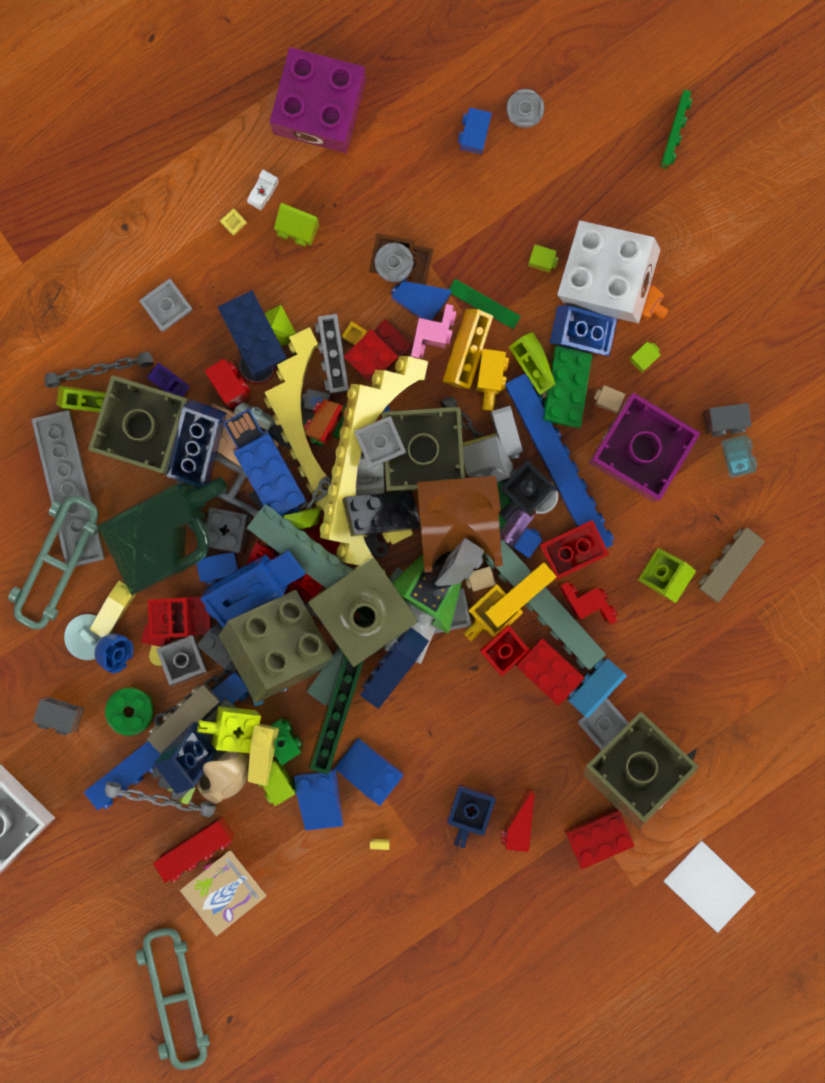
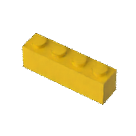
(467, 348)

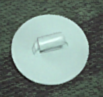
(79, 639)

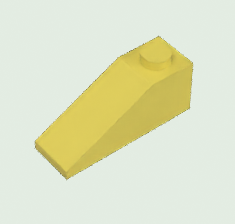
(112, 610)
(262, 753)

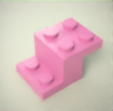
(433, 332)

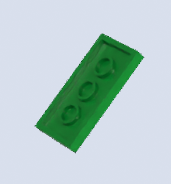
(567, 397)

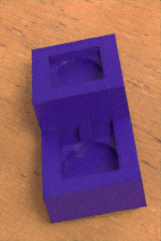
(167, 380)

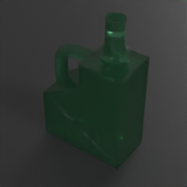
(152, 535)

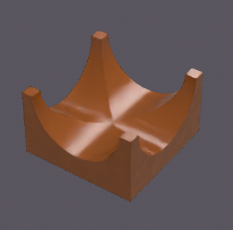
(459, 511)

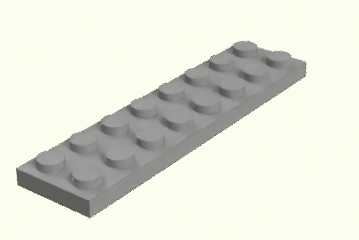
(64, 479)

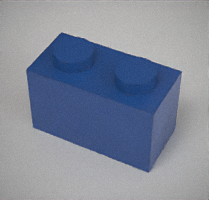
(475, 130)
(217, 567)

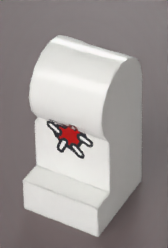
(263, 190)

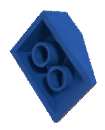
(583, 330)
(369, 772)
(319, 799)

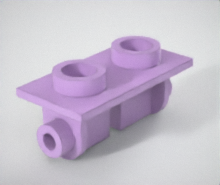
(515, 527)

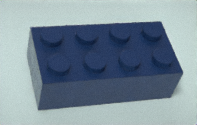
(252, 334)
(196, 444)
(393, 667)

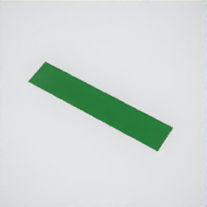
(484, 304)

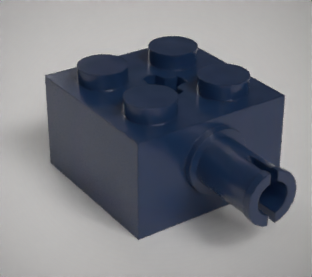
(474, 822)

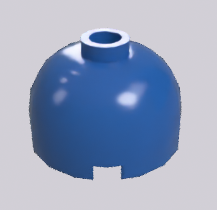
(113, 652)

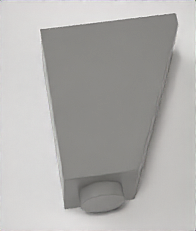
(506, 431)

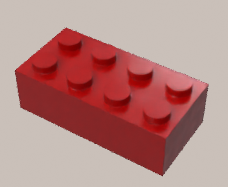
(193, 849)

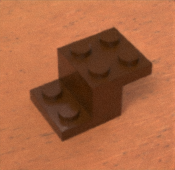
(421, 257)

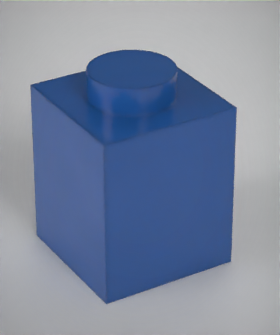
(528, 542)

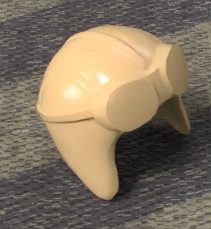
(224, 777)

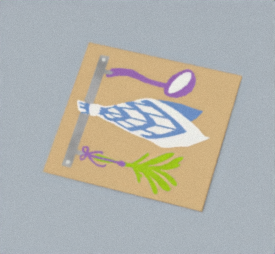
(223, 893)

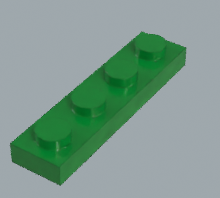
(678, 123)

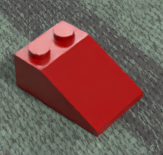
(325, 421)
(574, 549)
(518, 827)

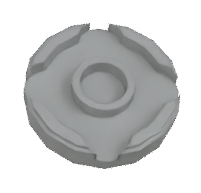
(525, 108)
(393, 262)

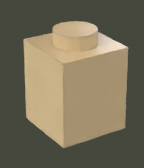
(609, 399)
(480, 579)

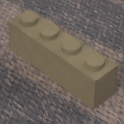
(731, 564)
(188, 711)

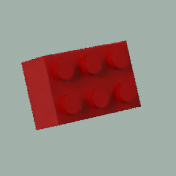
(225, 379)
(549, 671)
(599, 838)

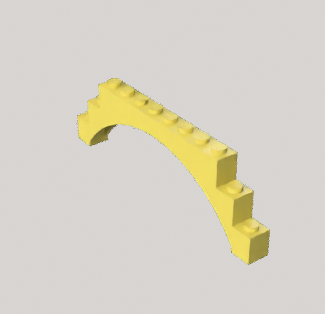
(286, 403)
(362, 409)

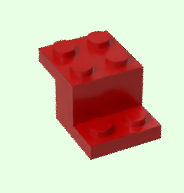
(378, 350)
(588, 602)
(177, 617)

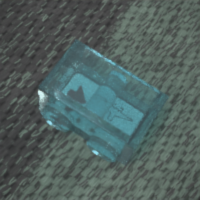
(739, 456)

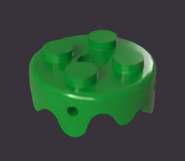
(142, 706)

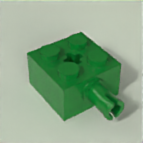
(286, 744)

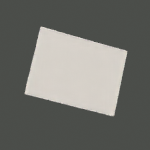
(709, 886)

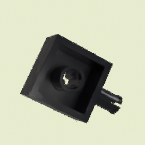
(515, 489)

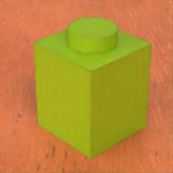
(543, 258)
(645, 356)

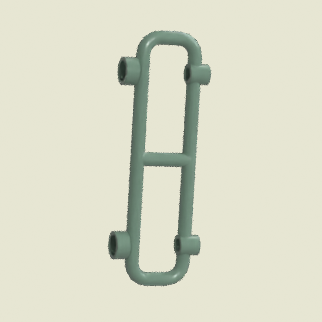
(19, 596)
(167, 1049)

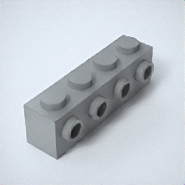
(333, 354)

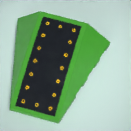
(420, 591)

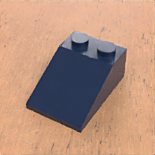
(184, 759)

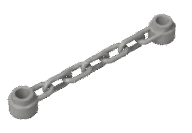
(113, 789)

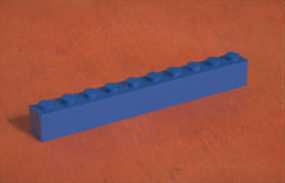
(555, 456)
(143, 759)

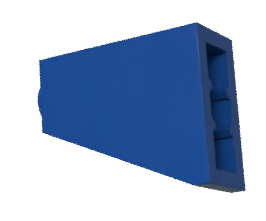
(420, 299)

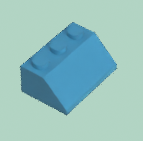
(596, 687)

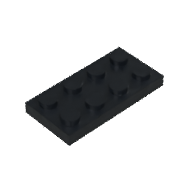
(381, 513)

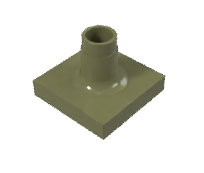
(363, 587)

